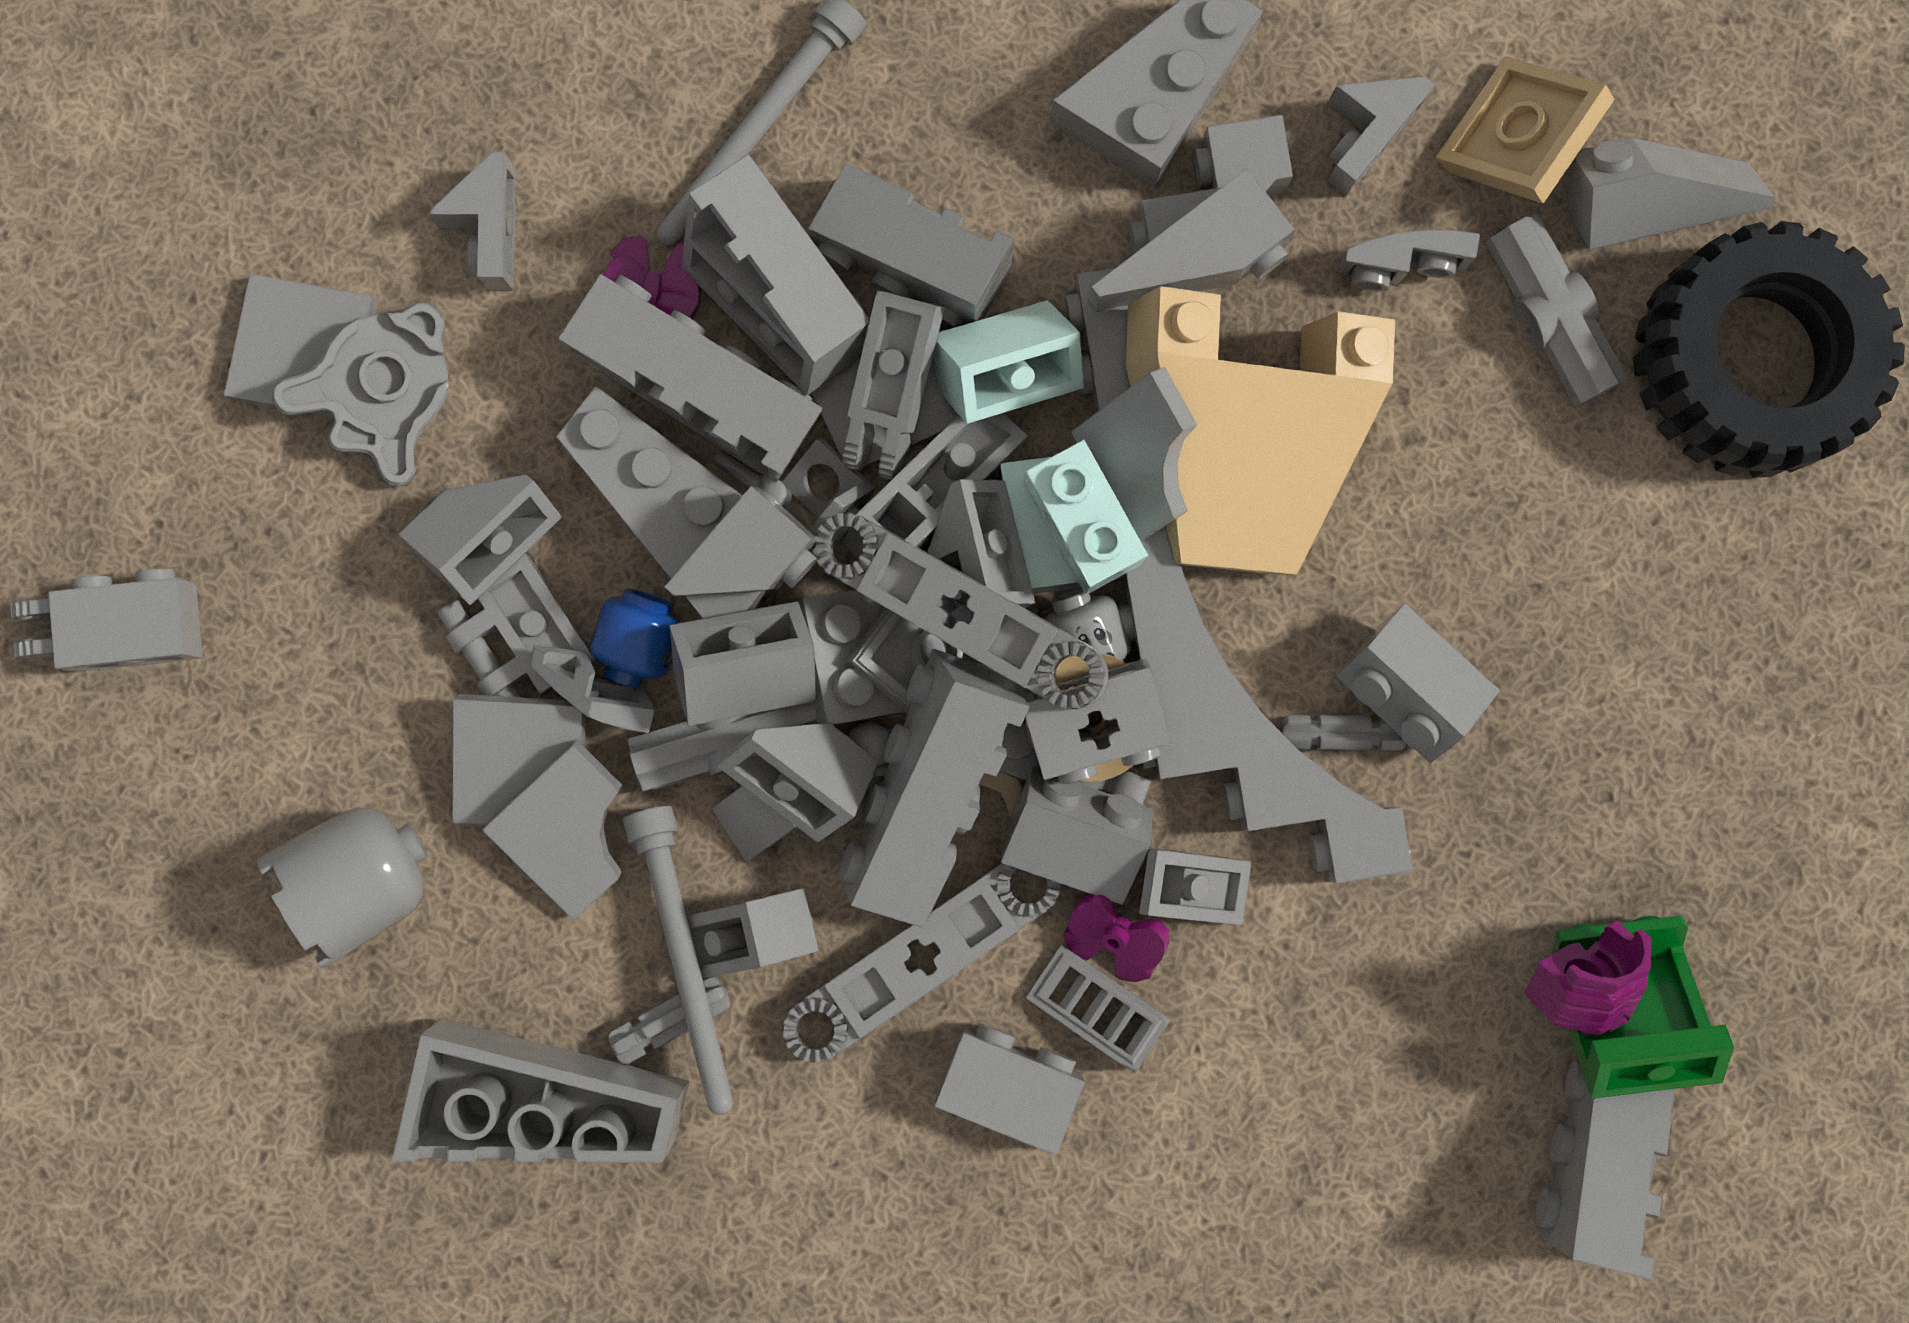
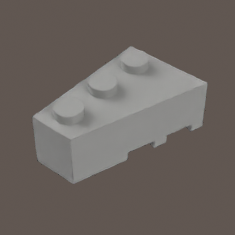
(1157, 85)

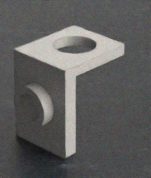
(852, 486)

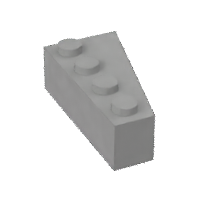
(689, 376)
(655, 490)
(929, 786)
(532, 1102)

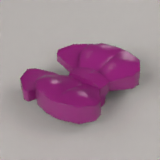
(670, 290)
(1137, 944)

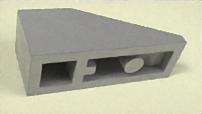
(1653, 188)
(1206, 249)
(916, 495)

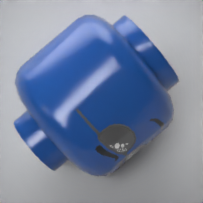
(634, 637)

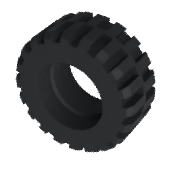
(1831, 300)

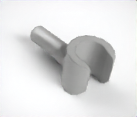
(774, 488)

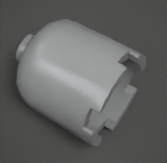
(346, 880)

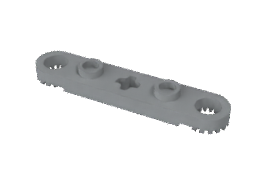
(998, 635)
(884, 986)

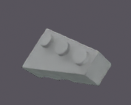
(910, 247)
(771, 276)
(1605, 1176)

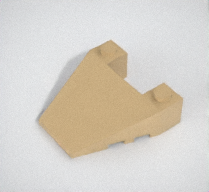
(1265, 437)

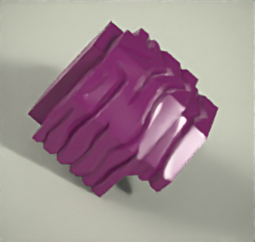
(1595, 986)

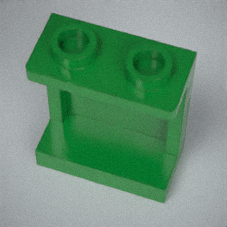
(1668, 1034)

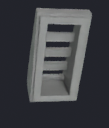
(1143, 1039)

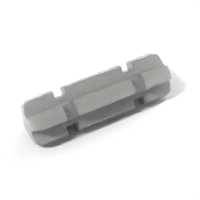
(1340, 732)
(662, 1024)

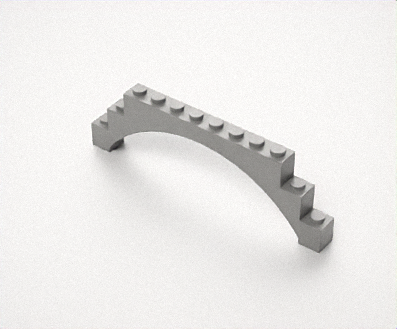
(1204, 705)

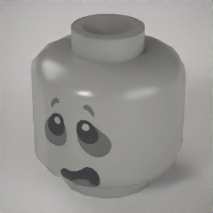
(1091, 621)

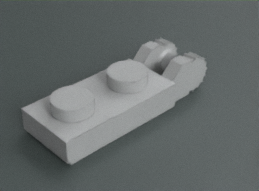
(891, 380)

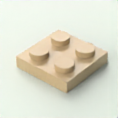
(1525, 129)

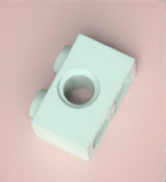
(1085, 517)

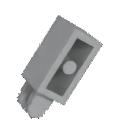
(115, 624)

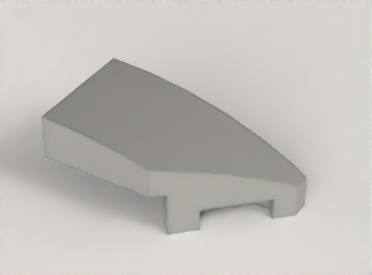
(597, 698)

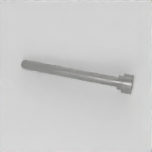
(833, 27)
(653, 836)

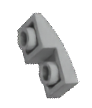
(1388, 258)

